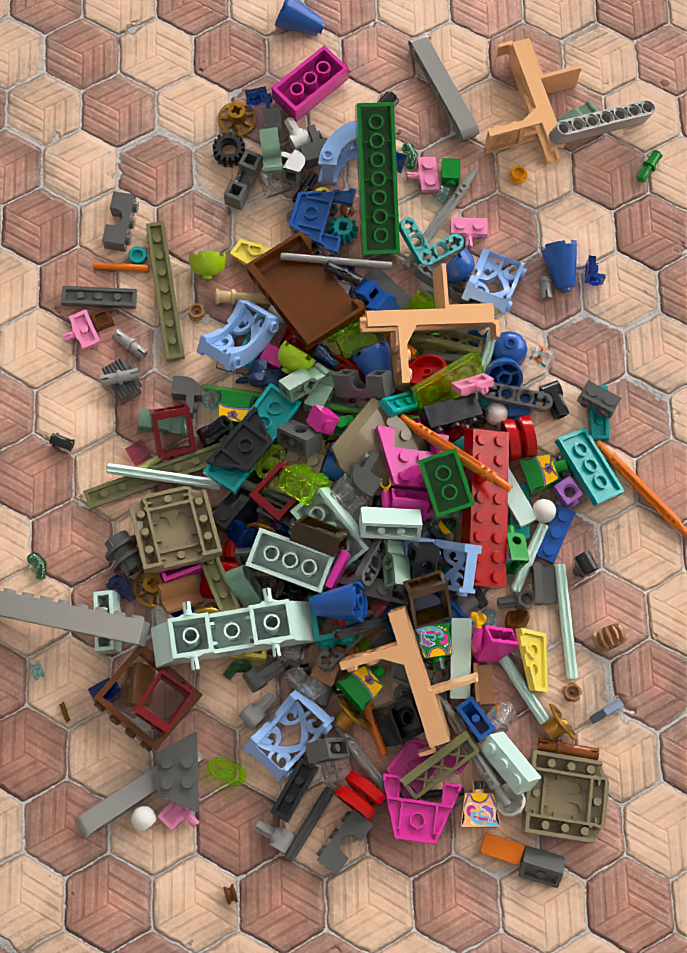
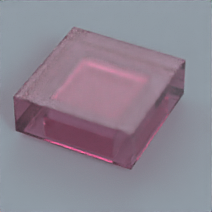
(138, 452)

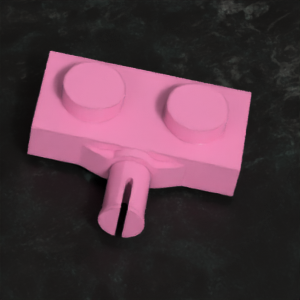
(426, 175)
(469, 228)
(82, 330)
(472, 384)
(175, 814)

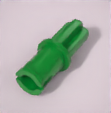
(649, 166)

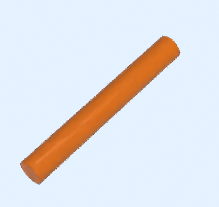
(120, 267)

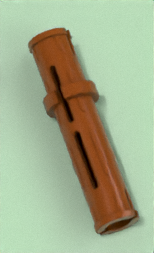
(567, 749)

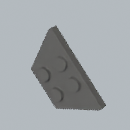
(179, 773)

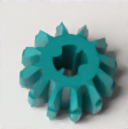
(344, 224)

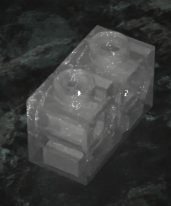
(349, 496)

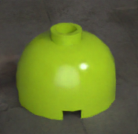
(207, 263)
(293, 358)

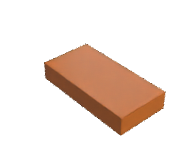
(502, 848)

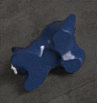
(261, 375)

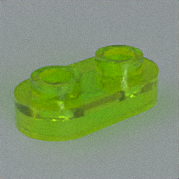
(269, 461)
(226, 771)

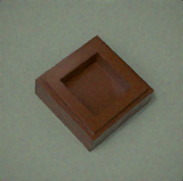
(102, 319)

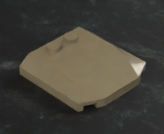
(361, 437)
(175, 529)
(567, 799)

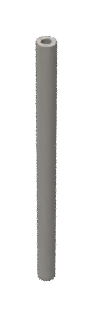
(339, 261)

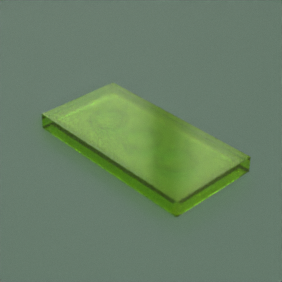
(438, 386)

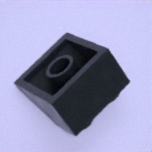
(398, 720)

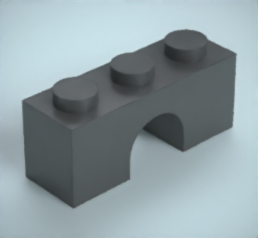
(248, 172)
(118, 236)
(349, 385)
(353, 825)

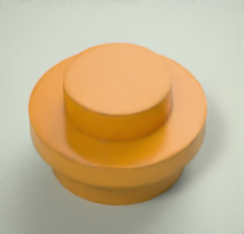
(518, 174)

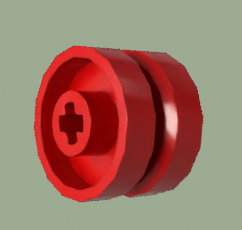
(424, 367)
(521, 437)
(362, 792)

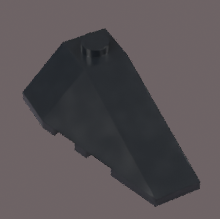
(238, 507)

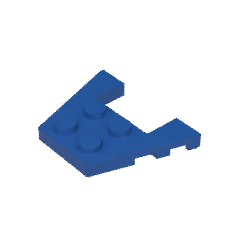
(312, 214)

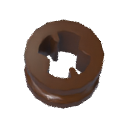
(230, 894)

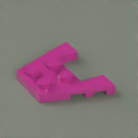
(402, 462)
(408, 760)
(418, 819)

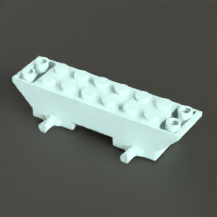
(232, 632)

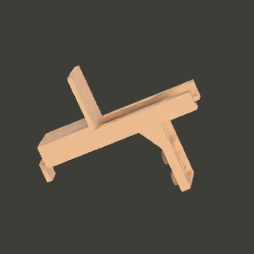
(533, 89)
(442, 318)
(407, 652)

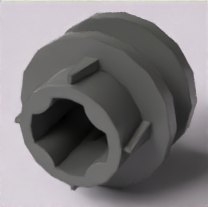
(124, 551)

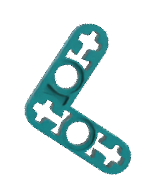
(424, 249)

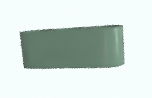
(244, 586)

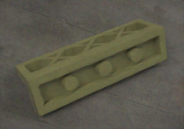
(427, 342)
(436, 758)

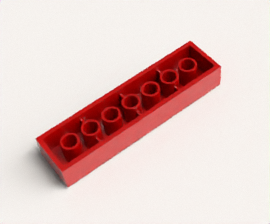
(487, 520)

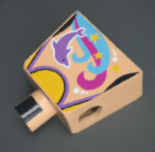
(479, 808)

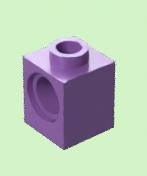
(567, 485)

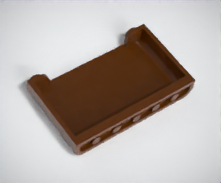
(303, 292)

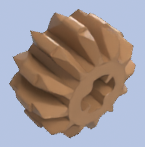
(609, 637)

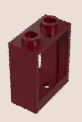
(171, 412)
(255, 495)
(153, 720)

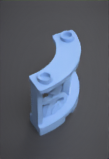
(336, 153)
(478, 291)
(221, 341)
(464, 552)
(261, 737)

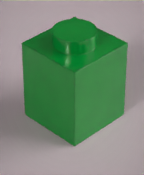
(450, 172)

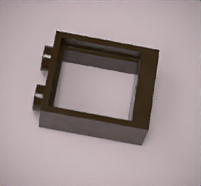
(319, 535)
(423, 586)

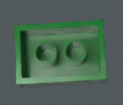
(445, 482)

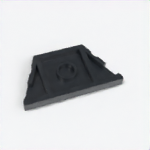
(243, 445)

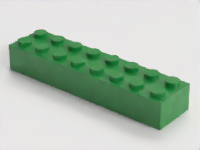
(377, 178)

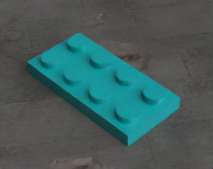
(589, 466)

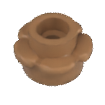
(196, 307)
(572, 687)

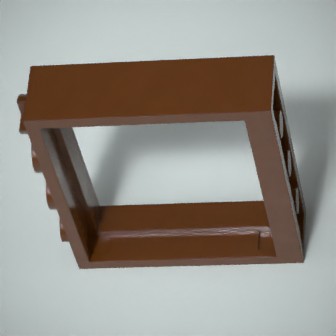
(118, 718)

